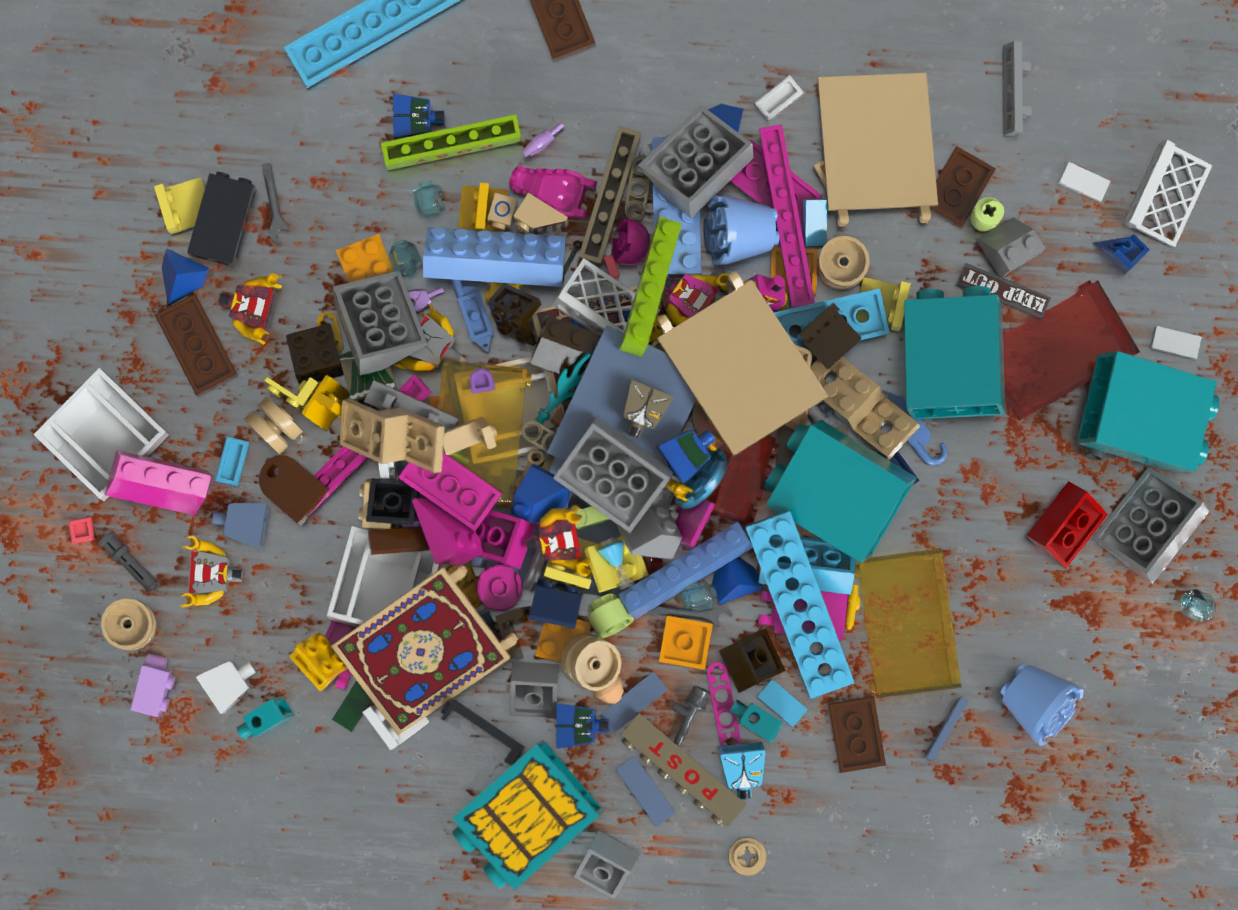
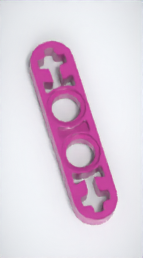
(726, 706)

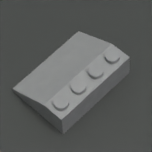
(697, 160)
(378, 321)
(613, 474)
(1151, 524)

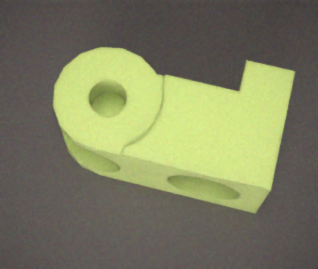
(590, 517)

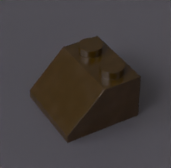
(752, 660)

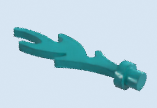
(564, 384)

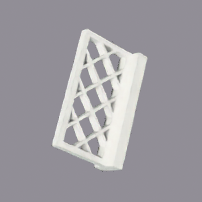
(1150, 184)
(581, 312)

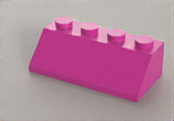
(157, 482)

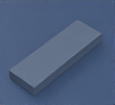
(634, 702)
(946, 729)
(645, 791)

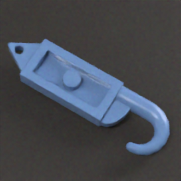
(474, 314)
(921, 436)

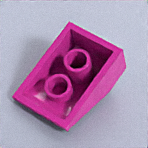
(692, 522)
(447, 537)
(504, 538)

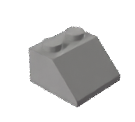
(1010, 246)
(653, 535)
(534, 689)
(606, 865)

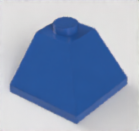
(538, 495)

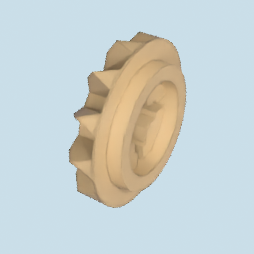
(756, 863)

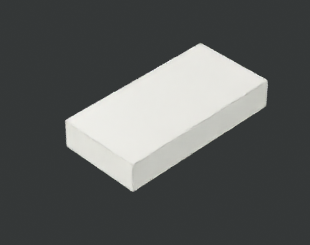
(778, 98)
(1084, 182)
(1176, 342)

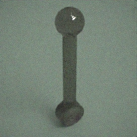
(577, 245)

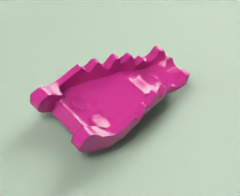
(557, 188)

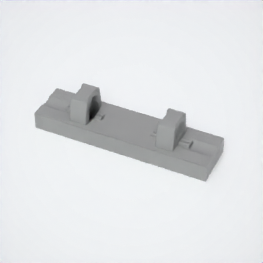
(1013, 88)
(383, 396)

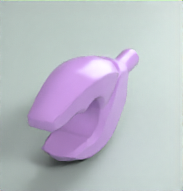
(541, 141)
(422, 298)

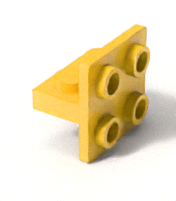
(476, 207)
(326, 403)
(317, 660)

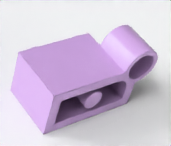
(153, 686)

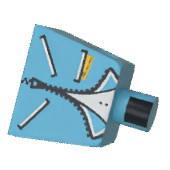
(743, 766)

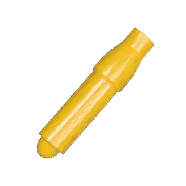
(852, 606)

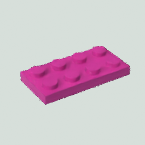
(754, 183)
(454, 490)

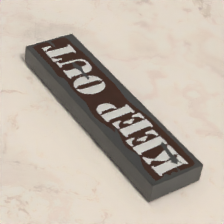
(1009, 293)

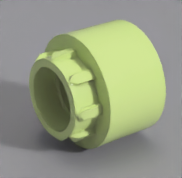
(608, 615)

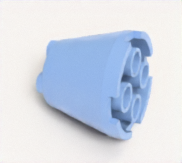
(738, 229)
(1040, 701)

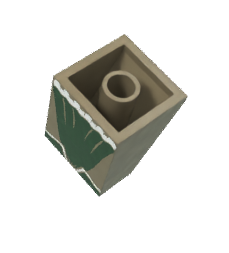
(358, 384)

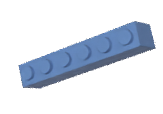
(686, 570)

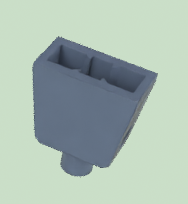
(243, 522)

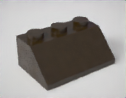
(562, 346)

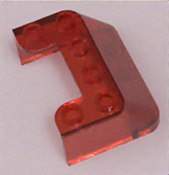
(743, 482)

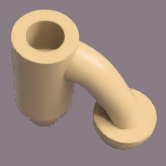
(534, 457)

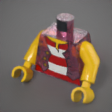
(252, 305)
(559, 539)

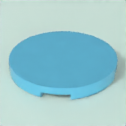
(705, 479)

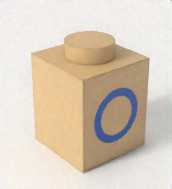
(502, 211)

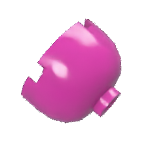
(631, 243)

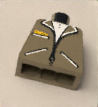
(644, 407)

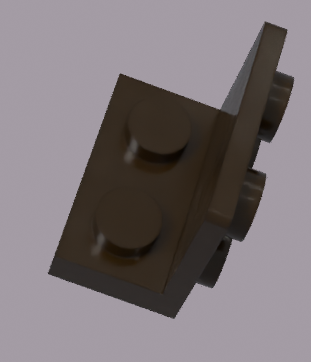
(511, 313)
(829, 336)
(314, 353)
(504, 627)

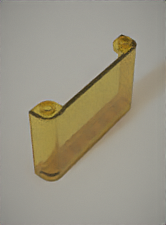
(498, 407)
(908, 623)

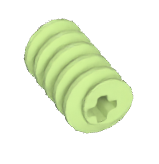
(991, 207)

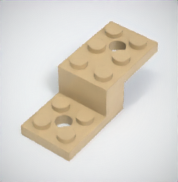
(864, 407)
(392, 435)

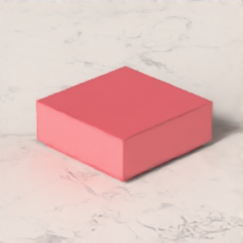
(611, 267)
(81, 530)

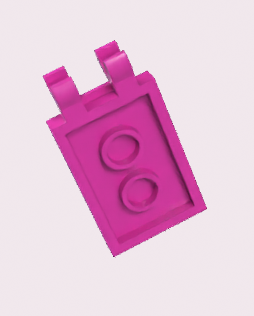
(835, 604)

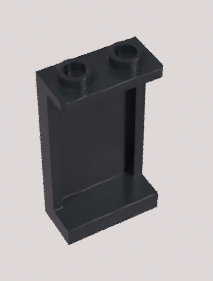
(221, 219)
(516, 747)

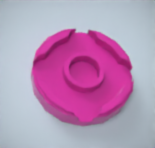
(498, 587)

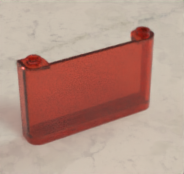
(1061, 350)

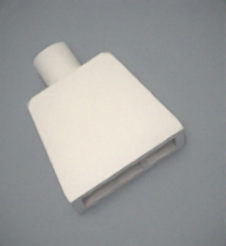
(226, 684)

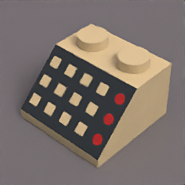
(538, 217)

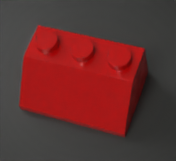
(1067, 524)

